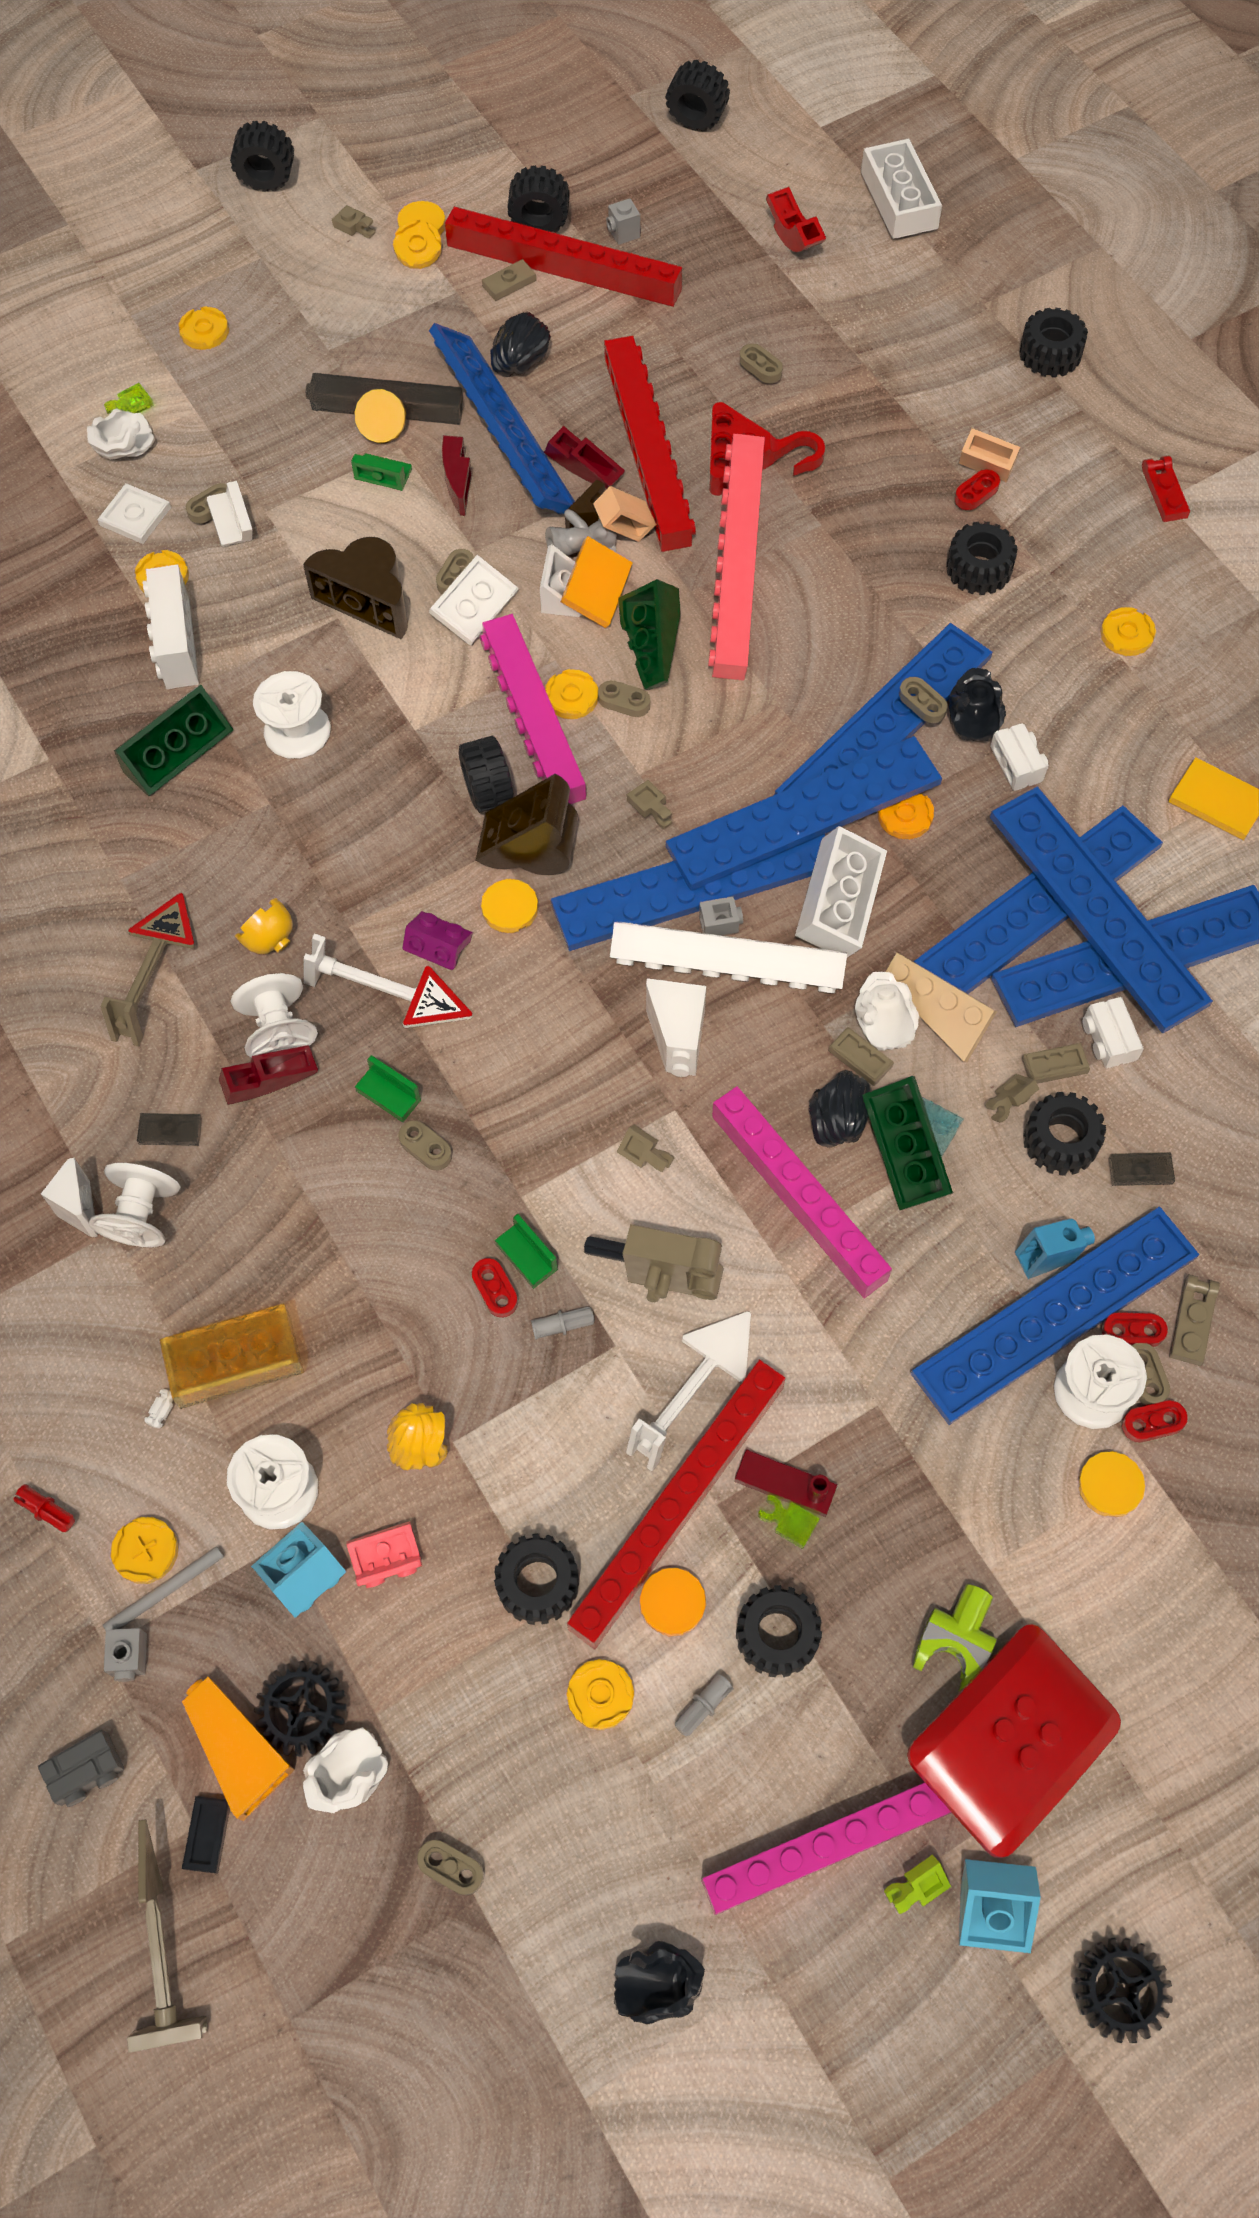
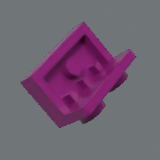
(435, 939)

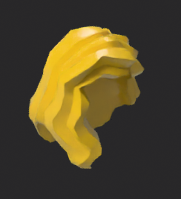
(416, 1437)

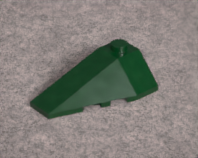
(651, 622)

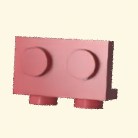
(384, 1555)

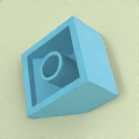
(299, 1569)
(998, 1906)

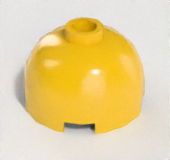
(267, 929)

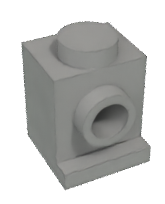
(720, 916)

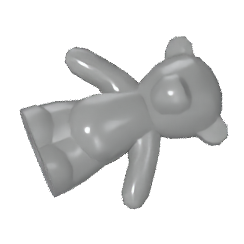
(571, 539)

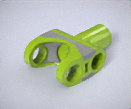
(959, 1634)

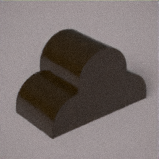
(360, 583)
(531, 830)

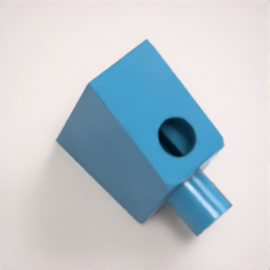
(1053, 1246)

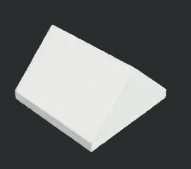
(554, 581)
(71, 1196)

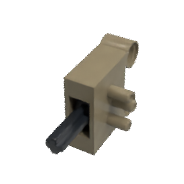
(665, 1261)

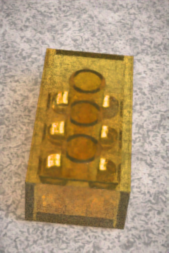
(231, 1356)

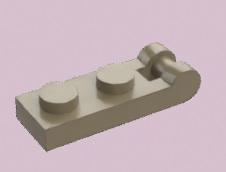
(1194, 1321)

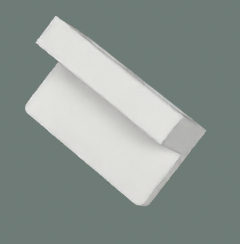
(230, 516)

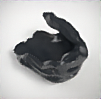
(519, 344)
(976, 706)
(839, 1110)
(657, 1983)

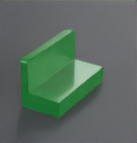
(381, 471)
(388, 1089)
(527, 1252)

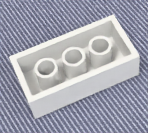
(901, 188)
(170, 627)
(841, 892)

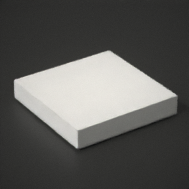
(134, 513)

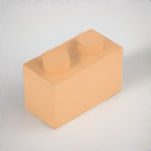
(990, 453)
(624, 514)

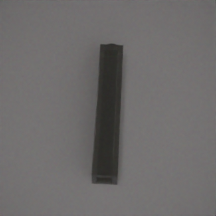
(420, 400)

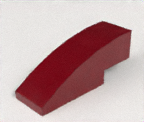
(583, 458)
(457, 471)
(266, 1073)

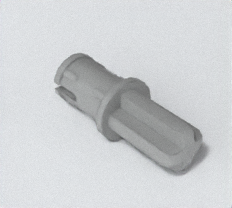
(562, 1322)
(703, 1705)

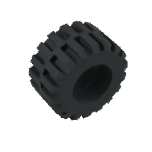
(693, 81)
(266, 141)
(543, 186)
(1053, 342)
(985, 542)
(485, 773)
(1072, 1113)
(531, 1551)
(797, 1609)

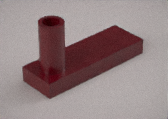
(786, 1483)

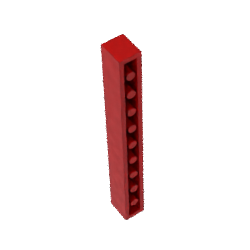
(564, 256)
(648, 444)
(676, 1505)

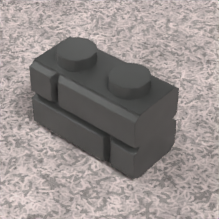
(81, 1768)

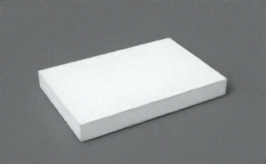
(473, 599)

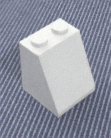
(677, 1023)

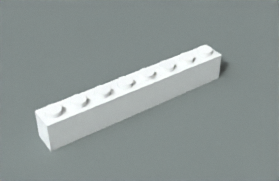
(728, 955)

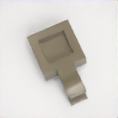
(352, 221)
(648, 801)
(1013, 1092)
(640, 1148)

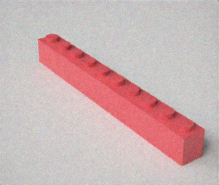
(738, 557)

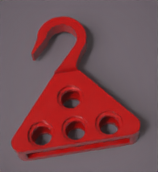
(729, 421)

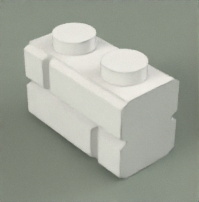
(1019, 756)
(1112, 1032)

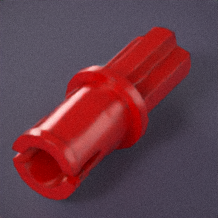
(44, 1508)

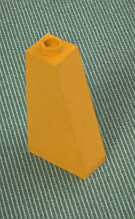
(236, 1750)

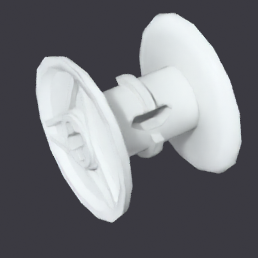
(292, 714)
(269, 999)
(134, 1204)
(1100, 1381)
(272, 1481)

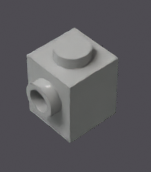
(623, 221)
(125, 1653)

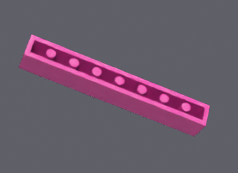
(530, 704)
(801, 1192)
(822, 1847)

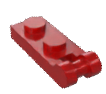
(1165, 489)

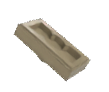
(509, 280)
(861, 1056)
(1056, 1063)

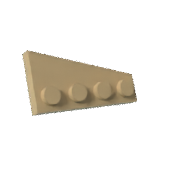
(944, 1008)

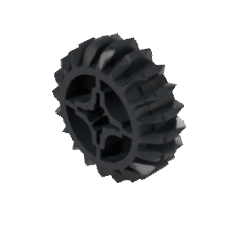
(304, 1693)
(1129, 2005)

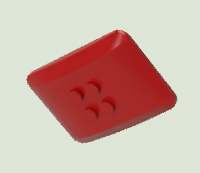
(1014, 1741)

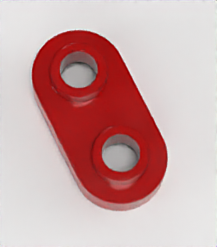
(972, 491)
(494, 1289)
(1133, 1327)
(1153, 1422)

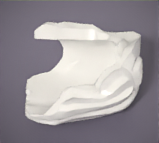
(120, 435)
(886, 1012)
(344, 1771)

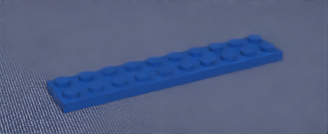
(503, 419)
(885, 717)
(802, 813)
(663, 894)
(1029, 910)
(1101, 910)
(1081, 975)
(1053, 1315)

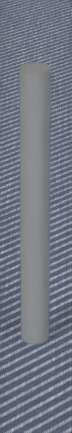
(164, 1590)

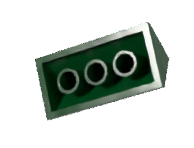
(172, 741)
(907, 1143)

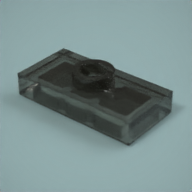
(169, 1129)
(1141, 1169)

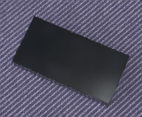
(206, 1835)

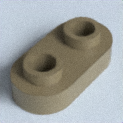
(761, 363)
(198, 508)
(451, 568)
(622, 698)
(924, 701)
(422, 1145)
(1155, 1375)
(451, 1867)

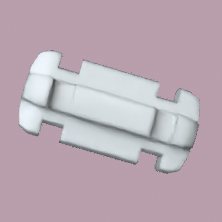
(160, 1409)

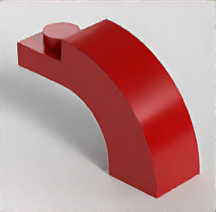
(790, 224)

